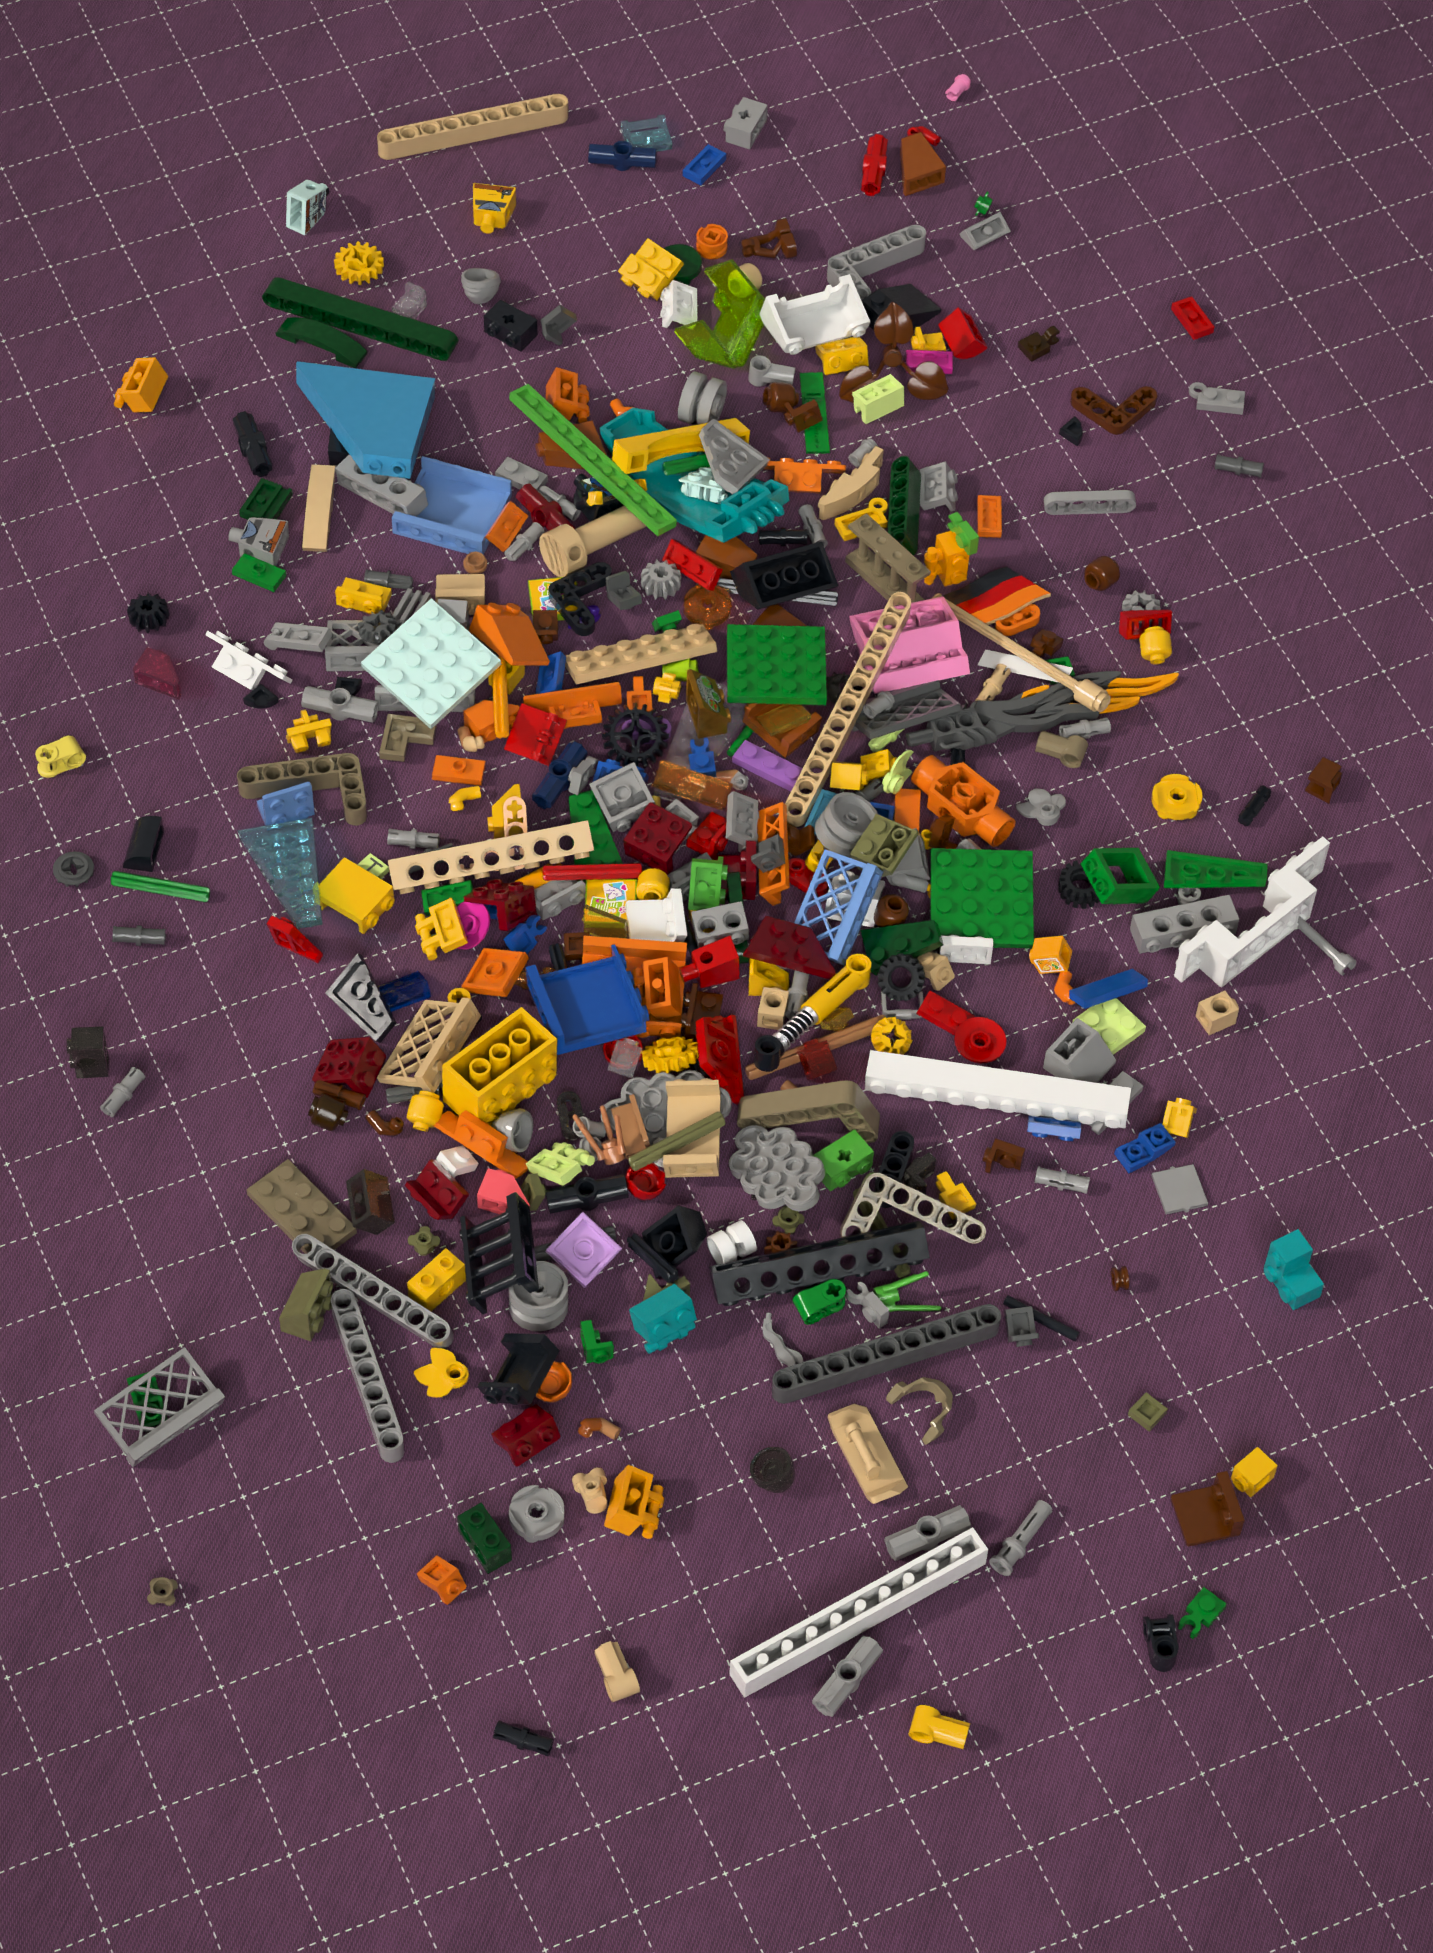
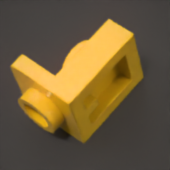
(927, 342)
(878, 763)
(1179, 1117)

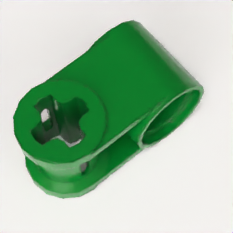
(820, 1301)

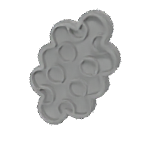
(653, 1099)
(777, 1168)

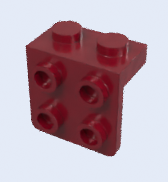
(351, 1062)

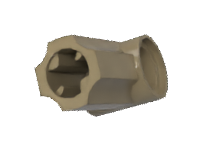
(1068, 750)

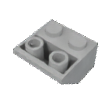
(1079, 1054)

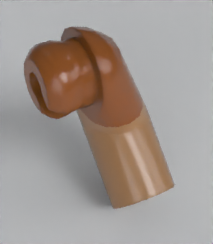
(599, 1424)

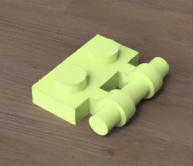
(561, 1163)

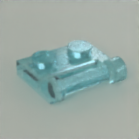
(654, 138)

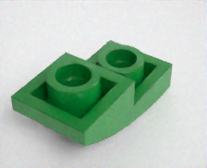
(154, 1401)

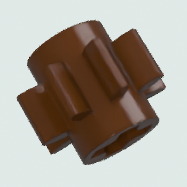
(778, 1241)

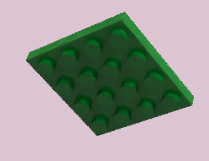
(776, 664)
(983, 895)

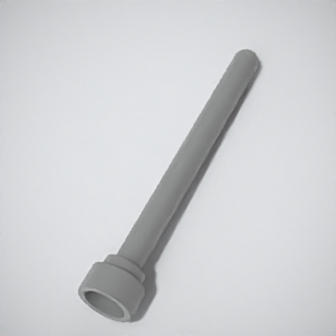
(1339, 959)

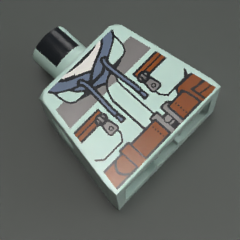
(305, 205)

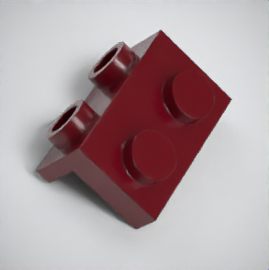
(527, 1434)

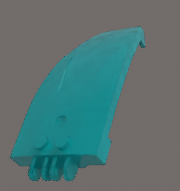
(738, 513)

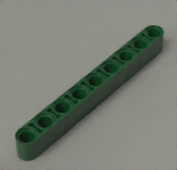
(360, 319)

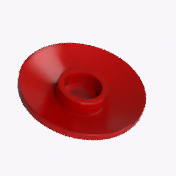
(980, 1031)

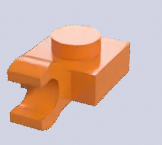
(638, 695)

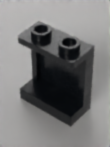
(523, 1369)

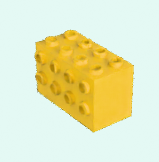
(500, 1068)

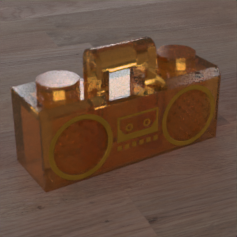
(692, 785)

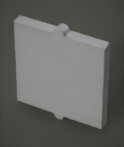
(1179, 1189)

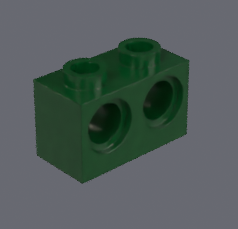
(484, 1538)

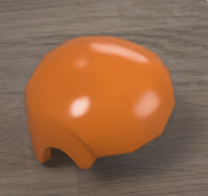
(556, 1383)

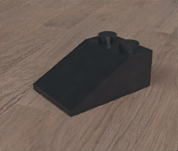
(908, 297)

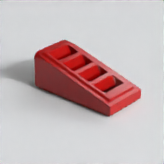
(1130, 620)

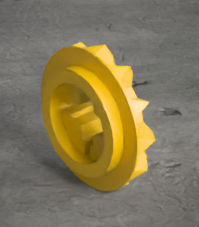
(882, 1043)

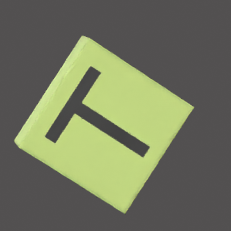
(374, 866)

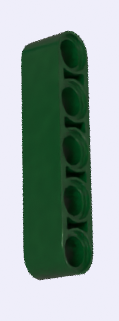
(904, 503)

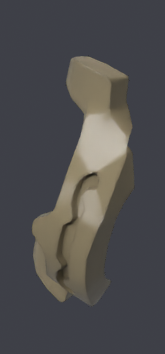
(942, 1394)

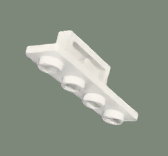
(241, 666)

